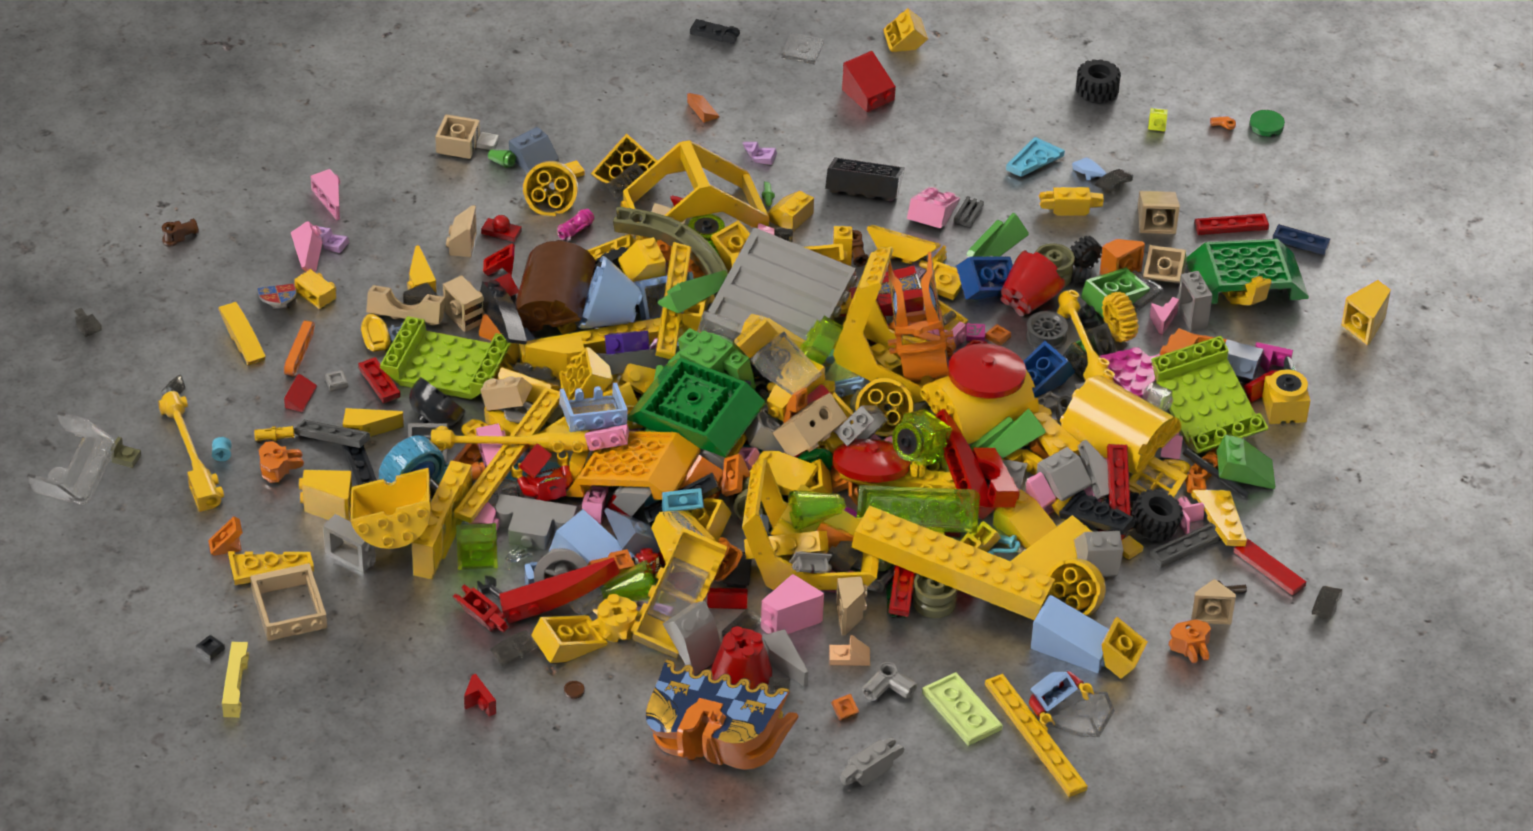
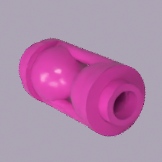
(581, 220)

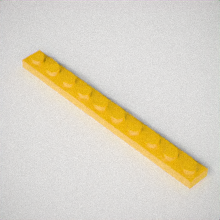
(507, 456)

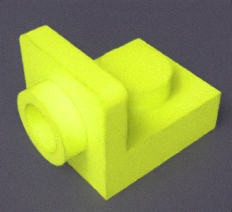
(1157, 119)

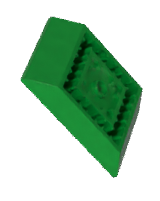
(713, 420)

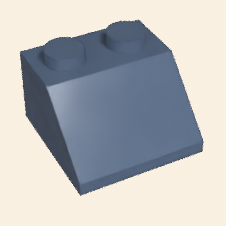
(532, 148)
(1244, 360)

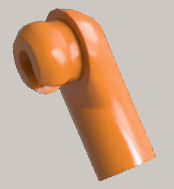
(1225, 121)

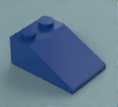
(983, 276)
(1047, 369)

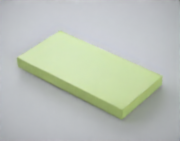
(962, 708)

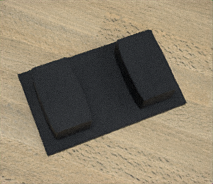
(740, 575)

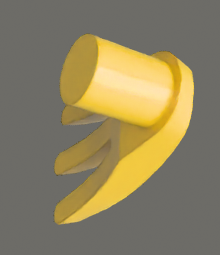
(939, 257)

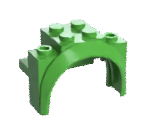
(715, 353)

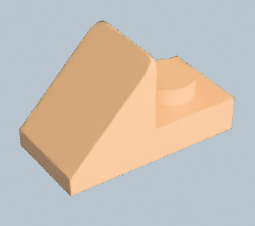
(853, 655)

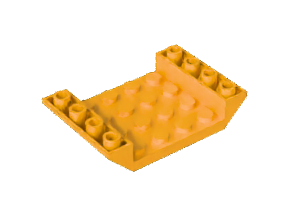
(647, 460)

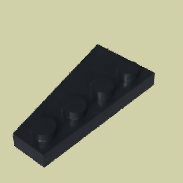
(1097, 514)

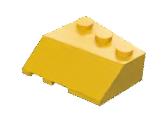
(585, 374)

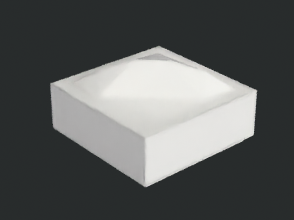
(487, 141)

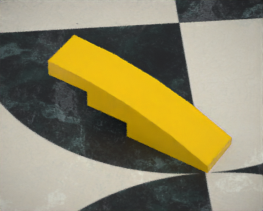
(242, 333)

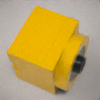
(1286, 397)

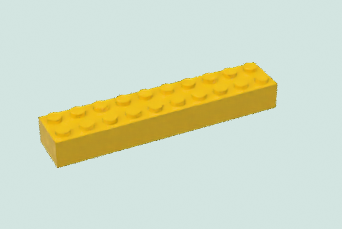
(952, 562)

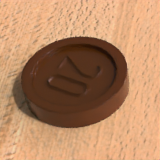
(574, 689)

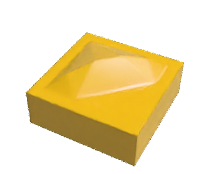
(576, 168)

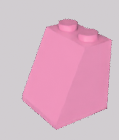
(792, 607)

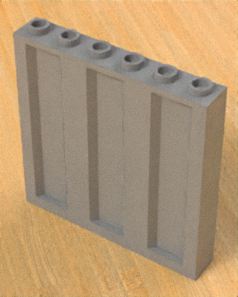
(783, 284)

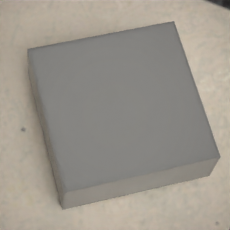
(336, 380)

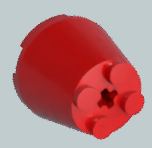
(1031, 283)
(743, 656)

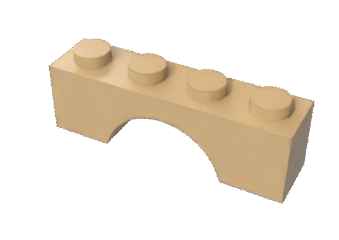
(383, 302)

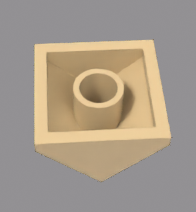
(1214, 604)

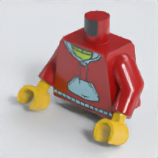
(548, 483)

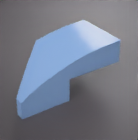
(1088, 167)
(529, 572)

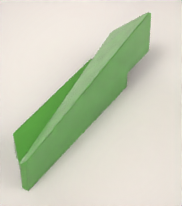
(999, 238)
(692, 291)
(1011, 435)

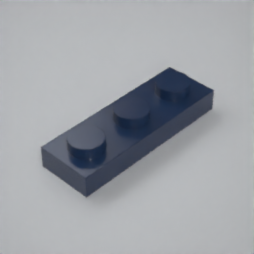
(1301, 239)

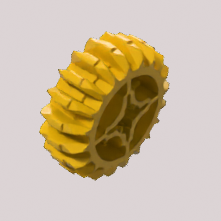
(1120, 316)

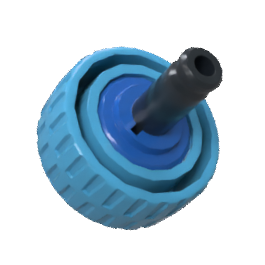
(413, 455)

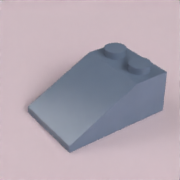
(631, 532)

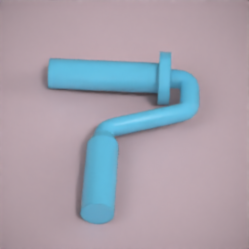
(1011, 541)

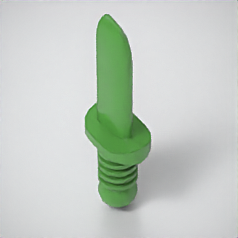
(768, 194)

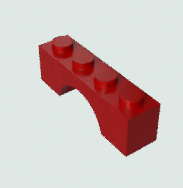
(1002, 489)

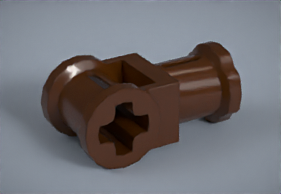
(178, 231)
(858, 253)

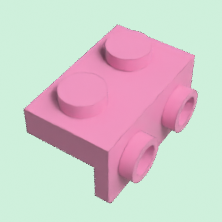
(607, 437)

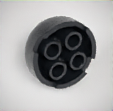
(433, 404)

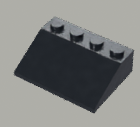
(864, 178)

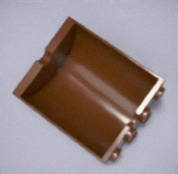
(554, 285)

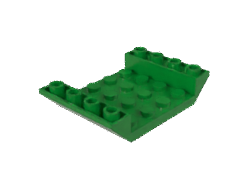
(1233, 264)

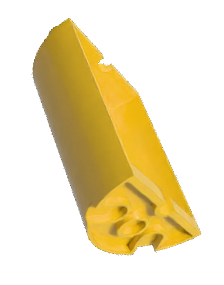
(974, 414)
(1112, 415)
(392, 512)

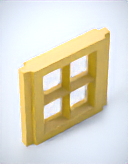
(1158, 476)

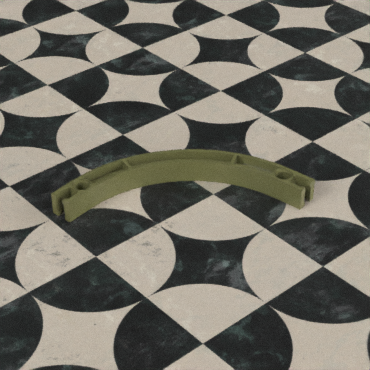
(669, 231)

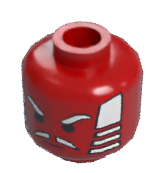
(652, 558)

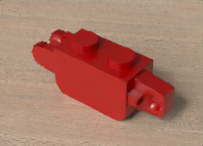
(481, 609)

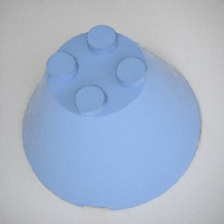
(610, 298)

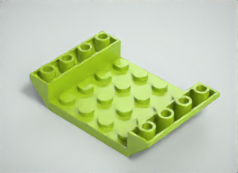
(446, 361)
(1206, 395)

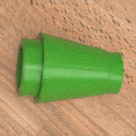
(502, 157)

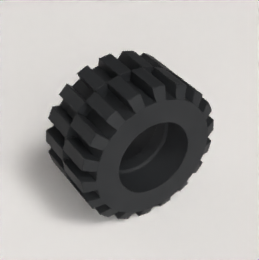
(1098, 80)
(1156, 515)

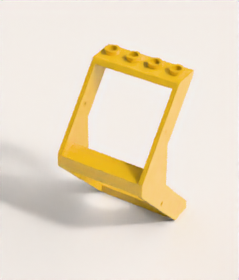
(704, 198)
(867, 321)
(778, 568)

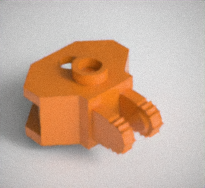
(277, 461)
(729, 561)
(1191, 640)

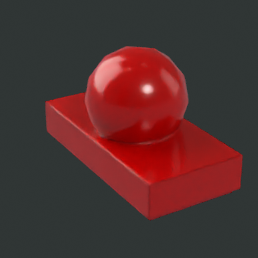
(501, 228)

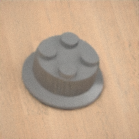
(557, 562)

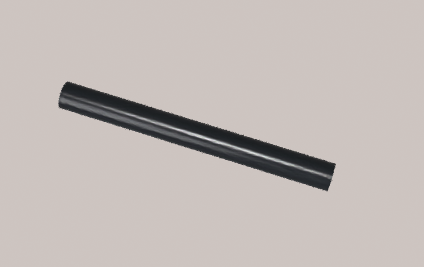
(1215, 472)

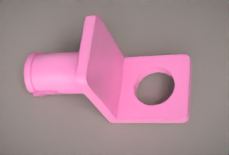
(1191, 513)

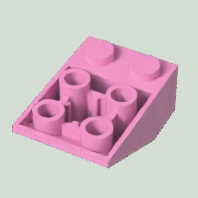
(932, 207)

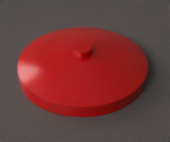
(987, 371)
(870, 461)

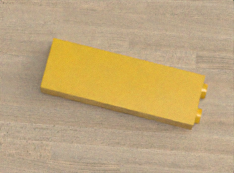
(1053, 547)

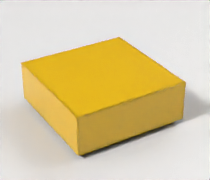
(1131, 547)

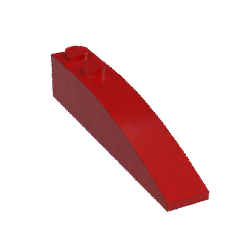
(963, 465)
(556, 590)

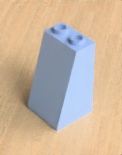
(586, 538)
(1068, 635)

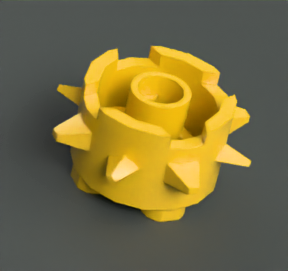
(616, 618)

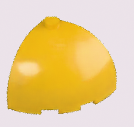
(622, 157)

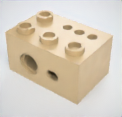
(810, 425)

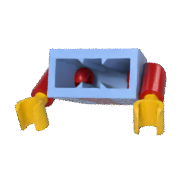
(1053, 690)

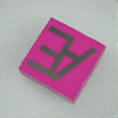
(975, 332)

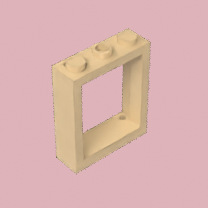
(285, 579)

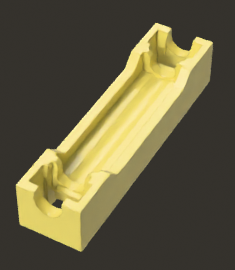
(236, 665)

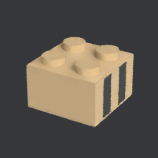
(457, 136)
(463, 303)

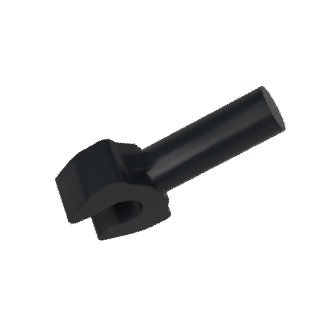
(490, 587)

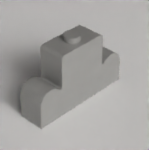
(531, 520)

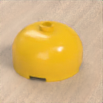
(538, 184)
(883, 392)
(1080, 582)

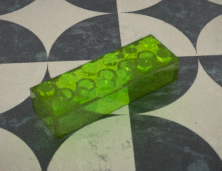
(929, 507)

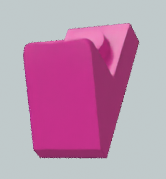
(1273, 355)

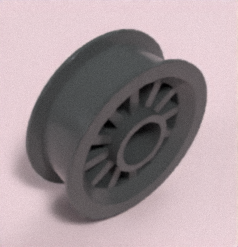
(1047, 327)

